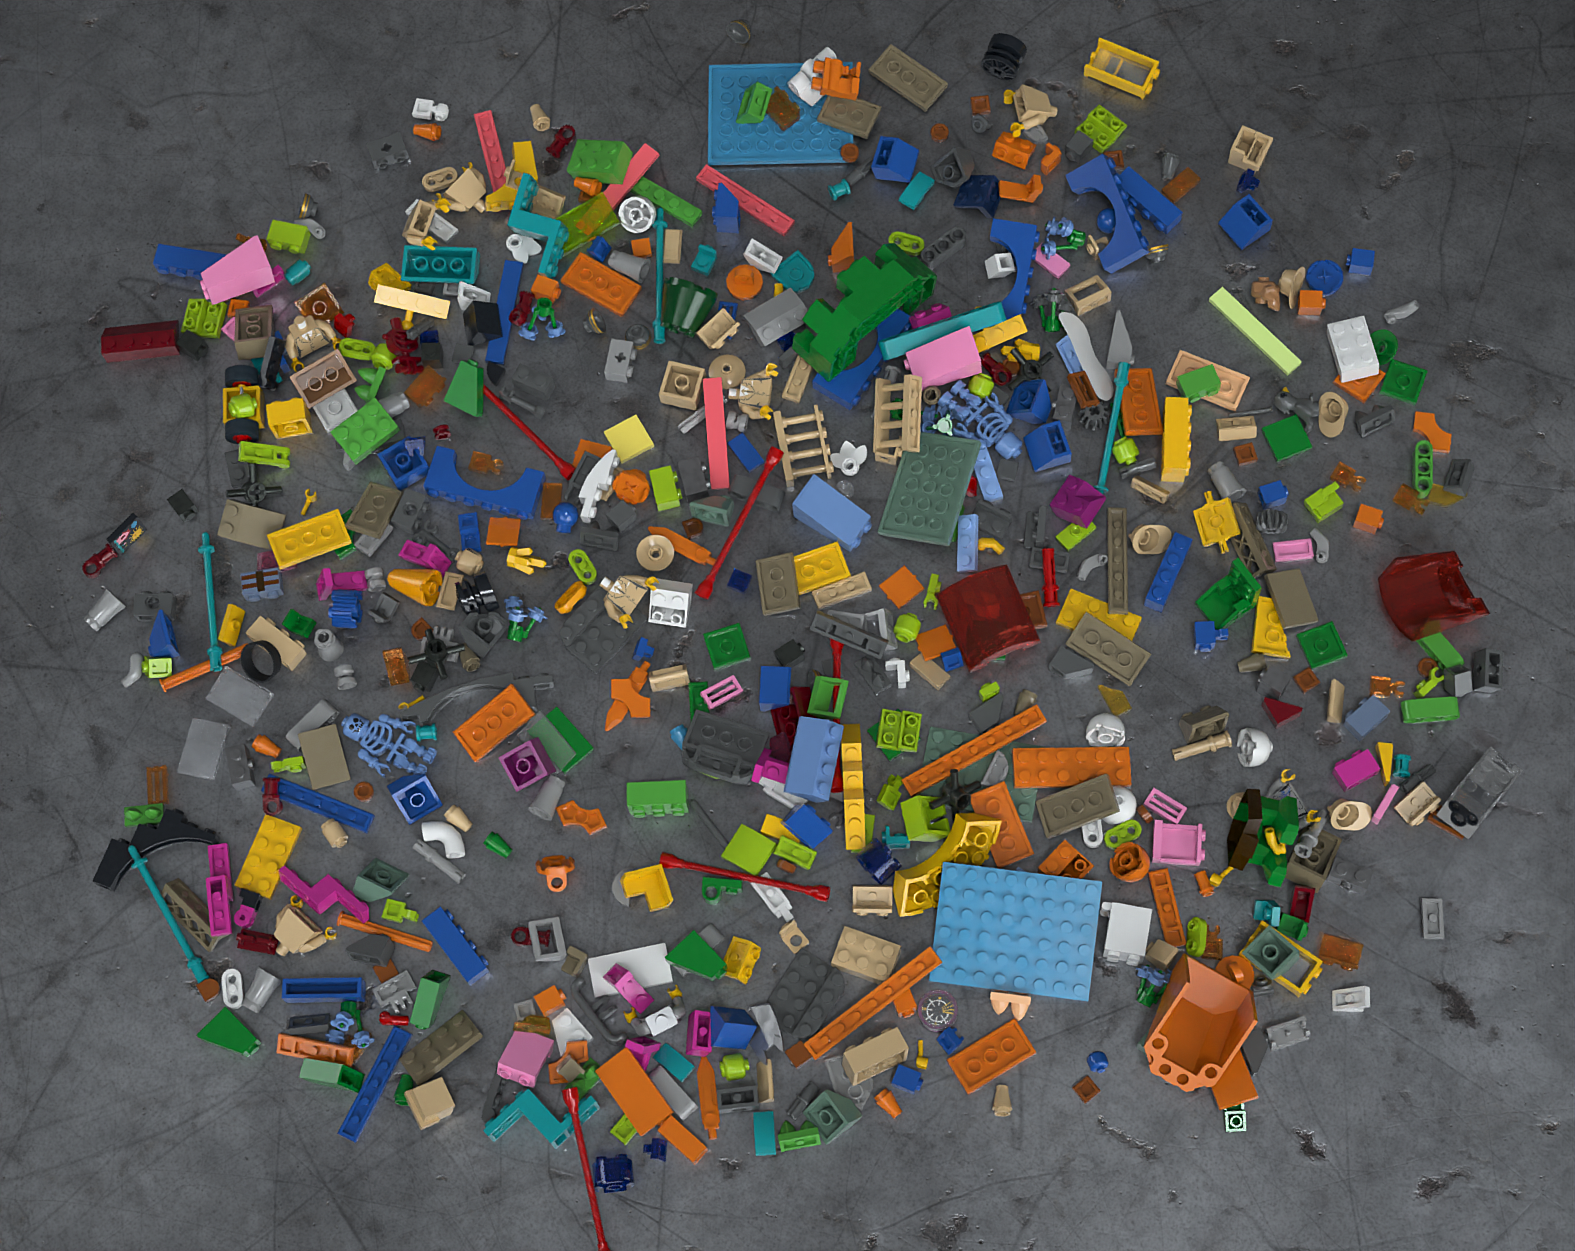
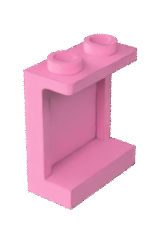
(1177, 844)
(524, 1057)

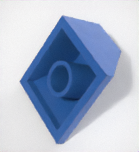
(1030, 402)
(163, 638)
(414, 796)

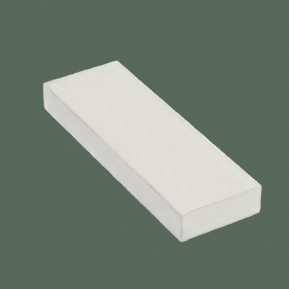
(439, 226)

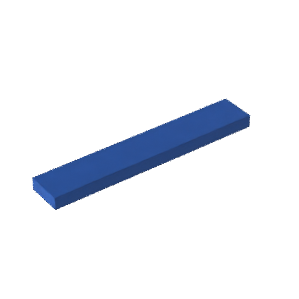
(506, 302)
(323, 805)
(375, 1084)

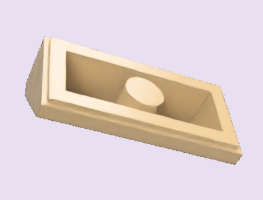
(1236, 428)
(1150, 489)
(929, 671)
(1335, 702)
(765, 1082)

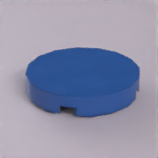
(1324, 277)

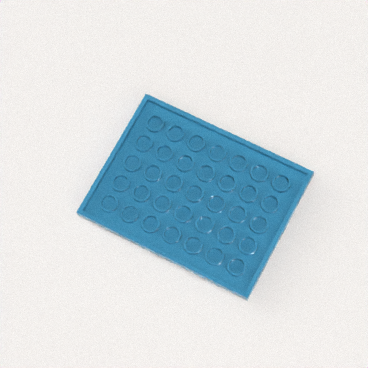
(764, 141)
(1016, 931)

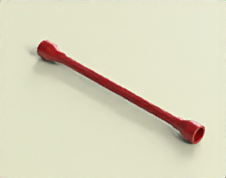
(565, 468)
(705, 588)
(837, 784)
(819, 892)
(571, 1098)

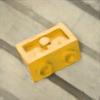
(387, 276)
(741, 959)

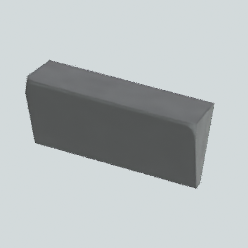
(1459, 476)

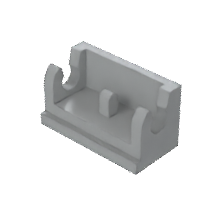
(1287, 1033)

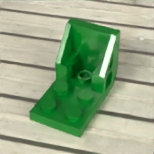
(1230, 597)

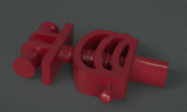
(398, 344)

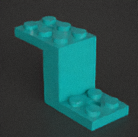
(538, 227)
(530, 1106)

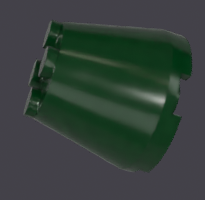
(685, 306)

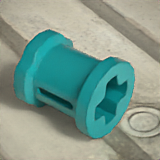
(839, 189)
(426, 732)
(1401, 766)

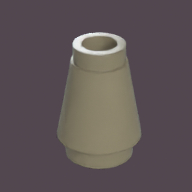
(929, 392)
(469, 659)
(1252, 663)
(1025, 701)

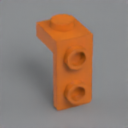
(1021, 191)

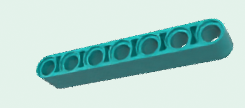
(909, 340)

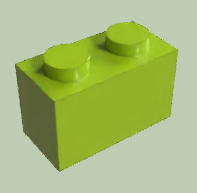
(288, 237)
(664, 488)

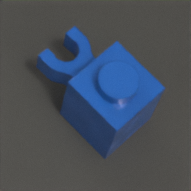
(1206, 635)

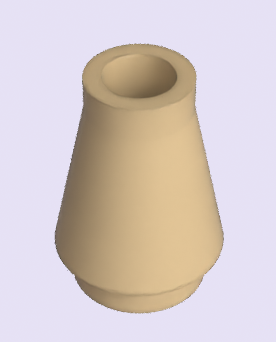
(540, 119)
(458, 818)
(1002, 1102)

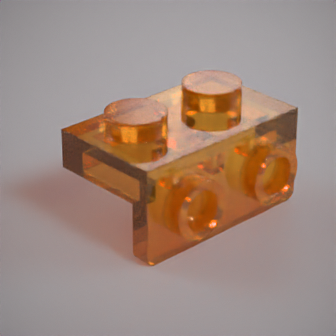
(782, 110)
(424, 387)
(1340, 951)

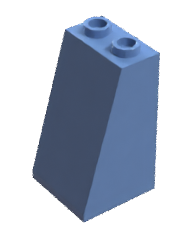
(831, 514)

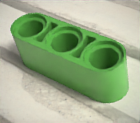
(1425, 461)
(1441, 651)
(1430, 709)

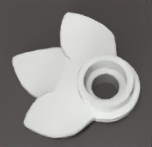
(525, 248)
(849, 456)

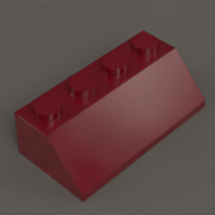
(140, 341)
(787, 717)

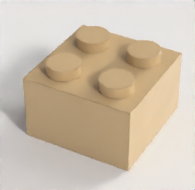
(682, 385)

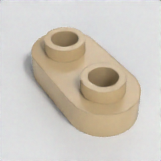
(440, 179)

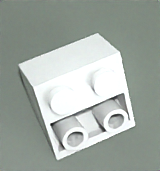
(670, 603)

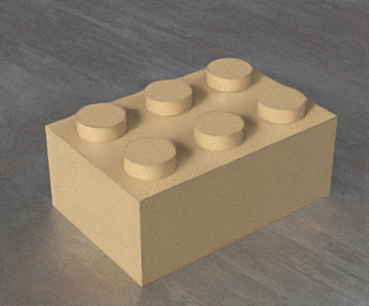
(865, 956)
(874, 1055)

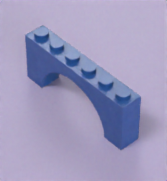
(1127, 241)
(1020, 242)
(851, 383)
(517, 499)

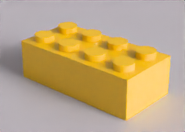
(1175, 439)

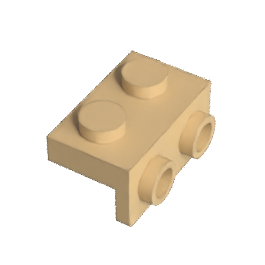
(548, 203)
(717, 329)
(1417, 804)
(872, 899)

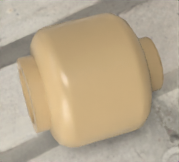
(469, 561)

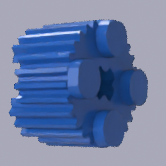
(346, 608)

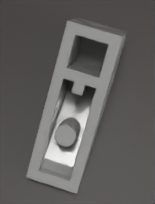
(1120, 344)

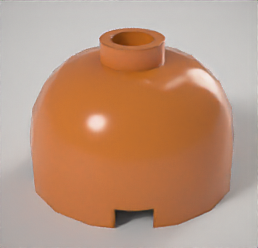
(1130, 862)

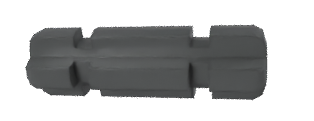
(420, 328)

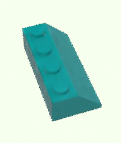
(440, 265)

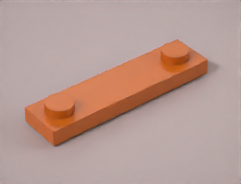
(1167, 907)
(314, 1049)

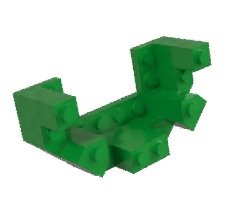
(869, 299)

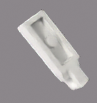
(775, 790)
(774, 899)

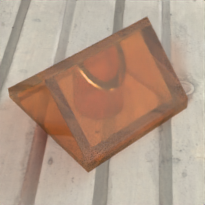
(319, 304)

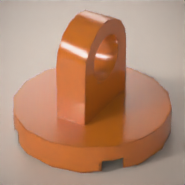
(744, 282)
(631, 486)
(554, 867)
(1237, 969)

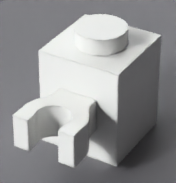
(1000, 265)

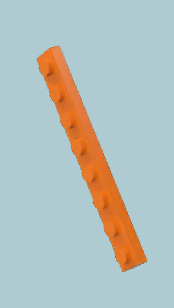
(974, 750)
(873, 1003)

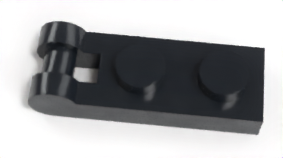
(271, 363)

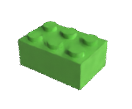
(600, 160)
(365, 431)
(657, 798)

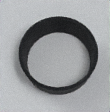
(249, 667)

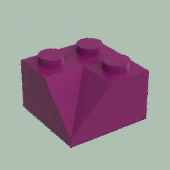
(1077, 502)
(527, 764)

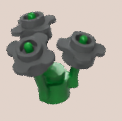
(1053, 295)

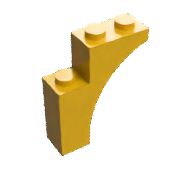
(505, 196)

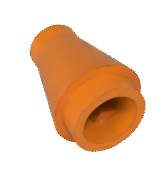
(429, 131)
(588, 185)
(264, 745)
(887, 1102)

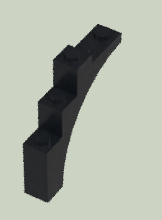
(171, 830)

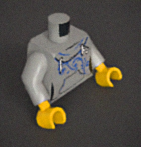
(1281, 788)
(660, 1019)

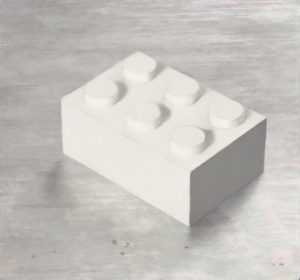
(1352, 349)

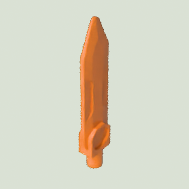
(684, 546)
(618, 709)
(708, 1097)

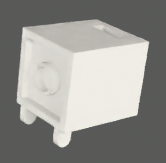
(1126, 932)

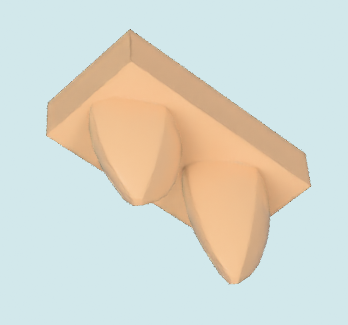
(1019, 1002)

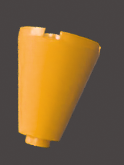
(417, 584)

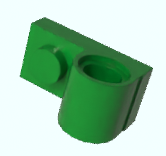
(730, 886)

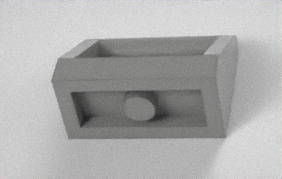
(886, 626)
(557, 939)

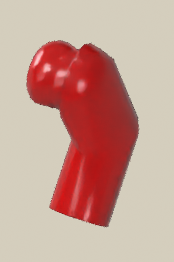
(387, 1019)

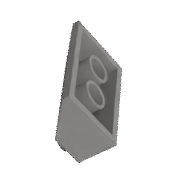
(776, 317)

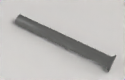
(1249, 412)

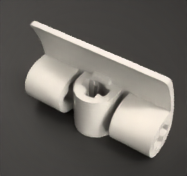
(801, 82)

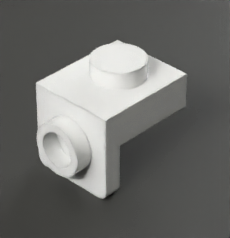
(899, 665)

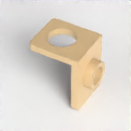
(511, 175)
(1092, 247)
(891, 459)
(790, 930)

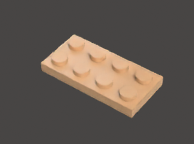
(1232, 382)

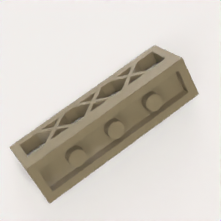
(1254, 541)
(193, 909)

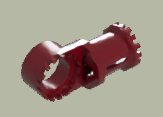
(560, 141)
(523, 308)
(995, 368)
(99, 561)
(271, 794)
(543, 936)

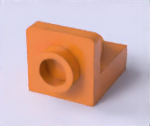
(1050, 160)

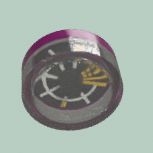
(937, 1010)

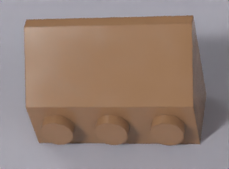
(323, 378)

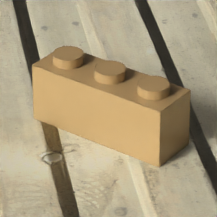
(289, 650)

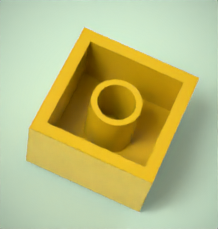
(289, 418)

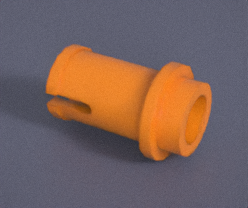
(1204, 884)

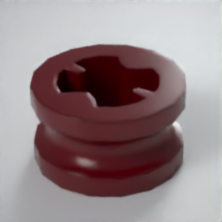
(441, 432)

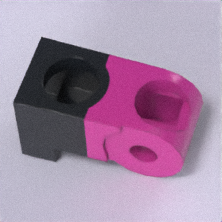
(249, 908)

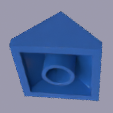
(774, 687)
(731, 1028)

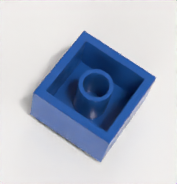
(401, 467)

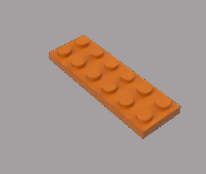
(1069, 766)

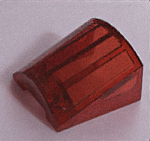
(1428, 594)
(987, 616)

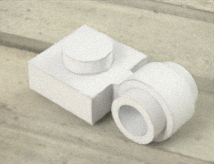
(425, 108)

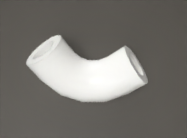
(447, 835)

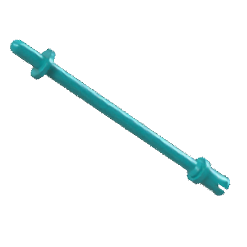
(659, 225)
(1120, 382)
(214, 652)
(194, 962)

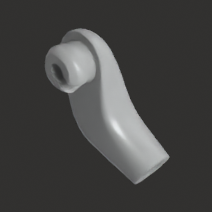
(316, 229)
(1401, 312)
(1322, 542)
(1089, 563)
(135, 669)

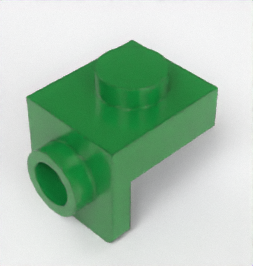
(298, 624)
(1292, 926)

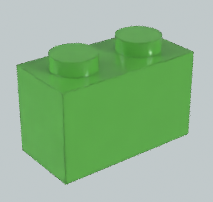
(1198, 383)

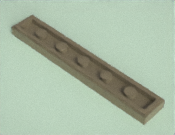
(1117, 560)

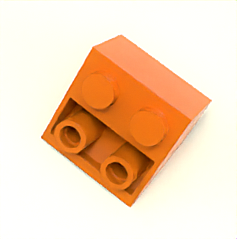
(1066, 862)

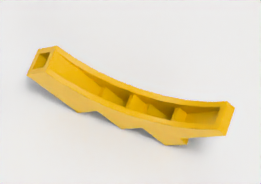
(853, 787)

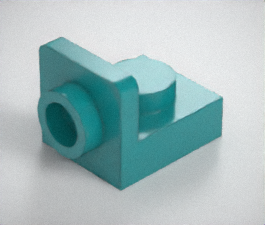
(704, 260)
(898, 841)
(1268, 911)

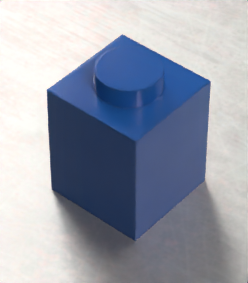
(1360, 261)
(1272, 494)
(907, 1079)

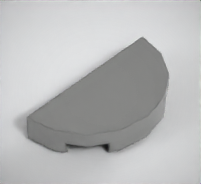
(1035, 134)
(997, 770)
(617, 888)

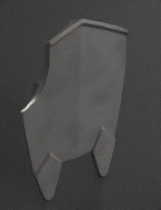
(767, 1031)

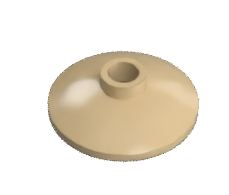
(730, 378)
(651, 545)

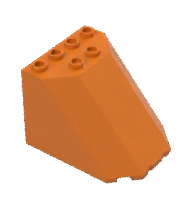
(1198, 1025)

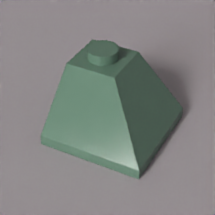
(713, 509)
(378, 881)
(1272, 953)
(832, 1115)

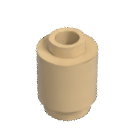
(334, 833)

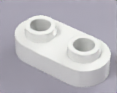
(1092, 829)
(232, 989)

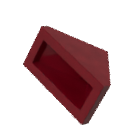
(1280, 712)
(1302, 902)

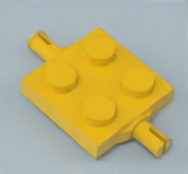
(1216, 522)

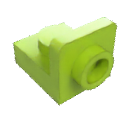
(157, 666)

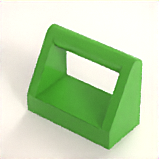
(754, 104)
(822, 695)

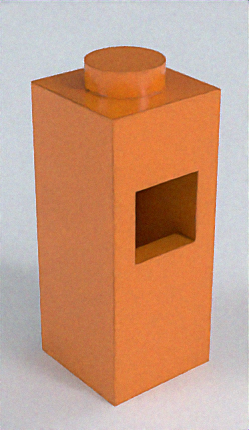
(682, 1139)

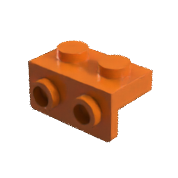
(1013, 150)

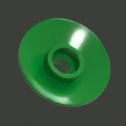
(1387, 339)

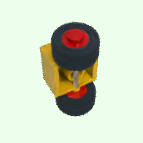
(241, 380)

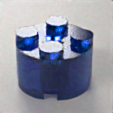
(878, 861)
(613, 1173)

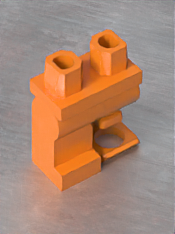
(831, 80)

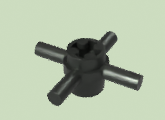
(1036, 367)
(249, 486)
(436, 653)
(955, 794)

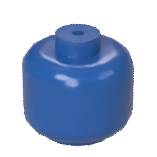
(1097, 1061)

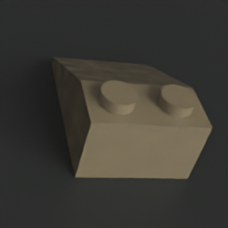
(252, 331)
(249, 523)
(1203, 723)
(1313, 870)

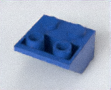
(894, 160)
(726, 211)
(1245, 222)
(1047, 446)
(807, 825)

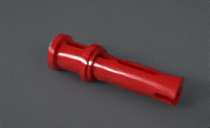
(1050, 587)

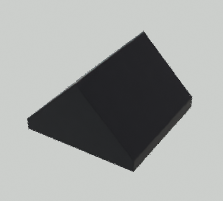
(482, 322)

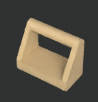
(1092, 301)
(669, 678)

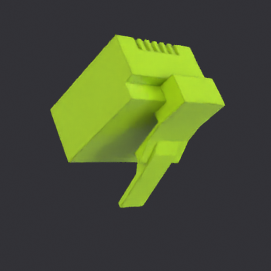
(1324, 502)

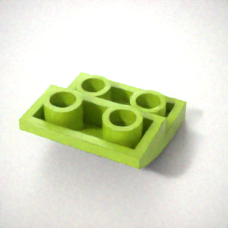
(1102, 128)
(204, 318)
(898, 730)
(749, 850)

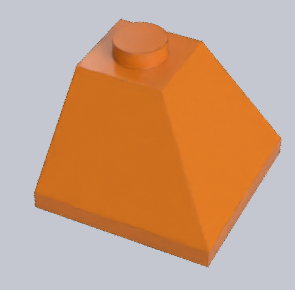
(842, 250)

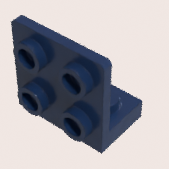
(979, 193)

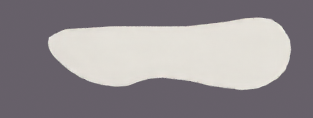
(1082, 345)

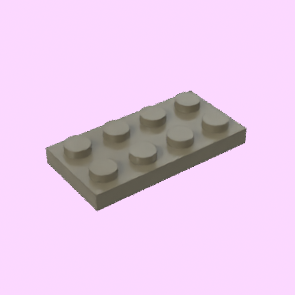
(908, 78)
(1108, 649)
(1077, 806)
(440, 1048)

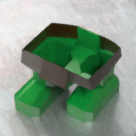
(1249, 844)

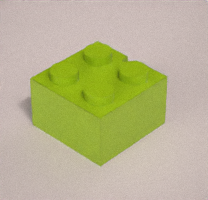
(918, 817)

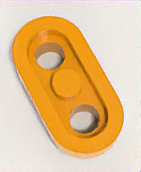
(570, 597)

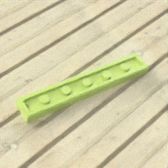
(1255, 331)

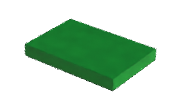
(572, 736)

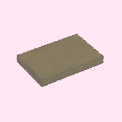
(849, 115)
(374, 510)
(778, 584)
(1291, 598)
(324, 756)

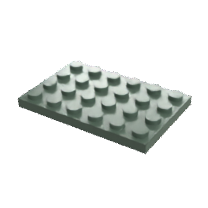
(930, 489)
(944, 741)

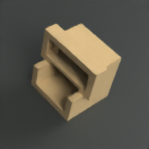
(1249, 149)
(430, 1102)

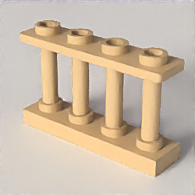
(911, 414)
(789, 456)

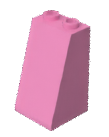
(237, 272)
(945, 359)

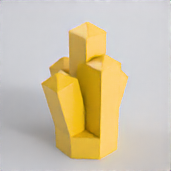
(1028, 350)
(522, 559)

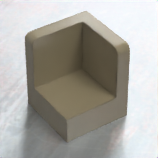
(574, 962)
(570, 1068)

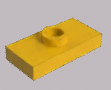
(231, 625)

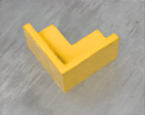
(650, 882)

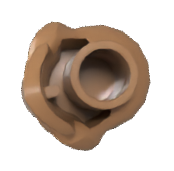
(1266, 293)

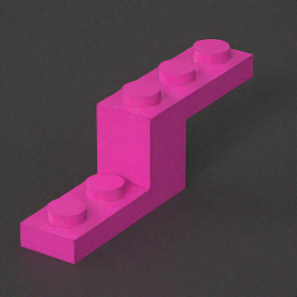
(219, 889)
(324, 894)

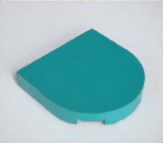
(795, 273)

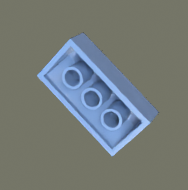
(813, 759)

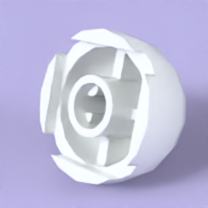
(637, 214)
(1105, 731)
(1254, 747)
(1127, 806)

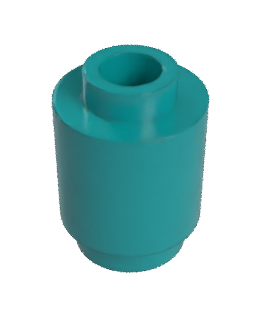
(297, 272)

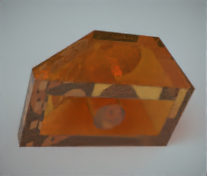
(396, 666)

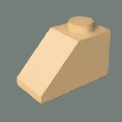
(1161, 954)

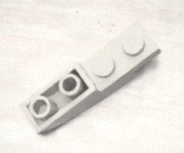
(597, 480)

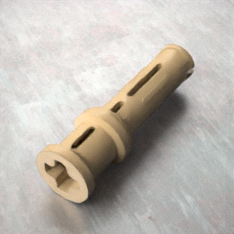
(1211, 743)

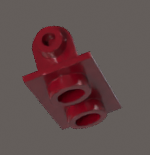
(257, 942)

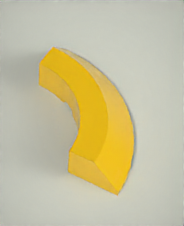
(967, 844)

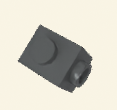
(384, 608)

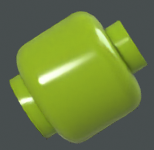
(382, 357)
(981, 385)
(242, 406)
(1125, 450)
(907, 627)
(733, 1066)

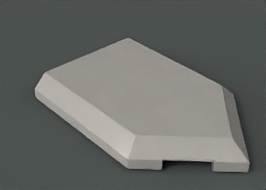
(841, 1084)

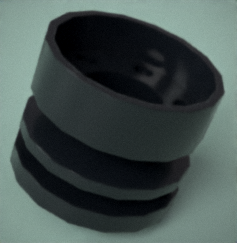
(1003, 56)
(476, 595)

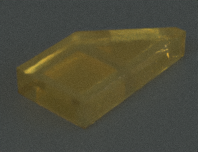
(1443, 498)
(1115, 700)
(533, 1024)

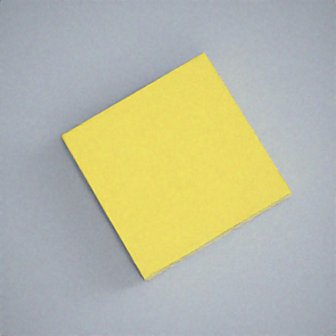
(629, 438)

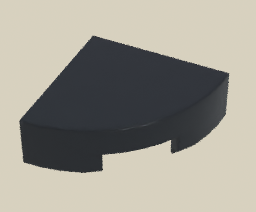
(495, 373)

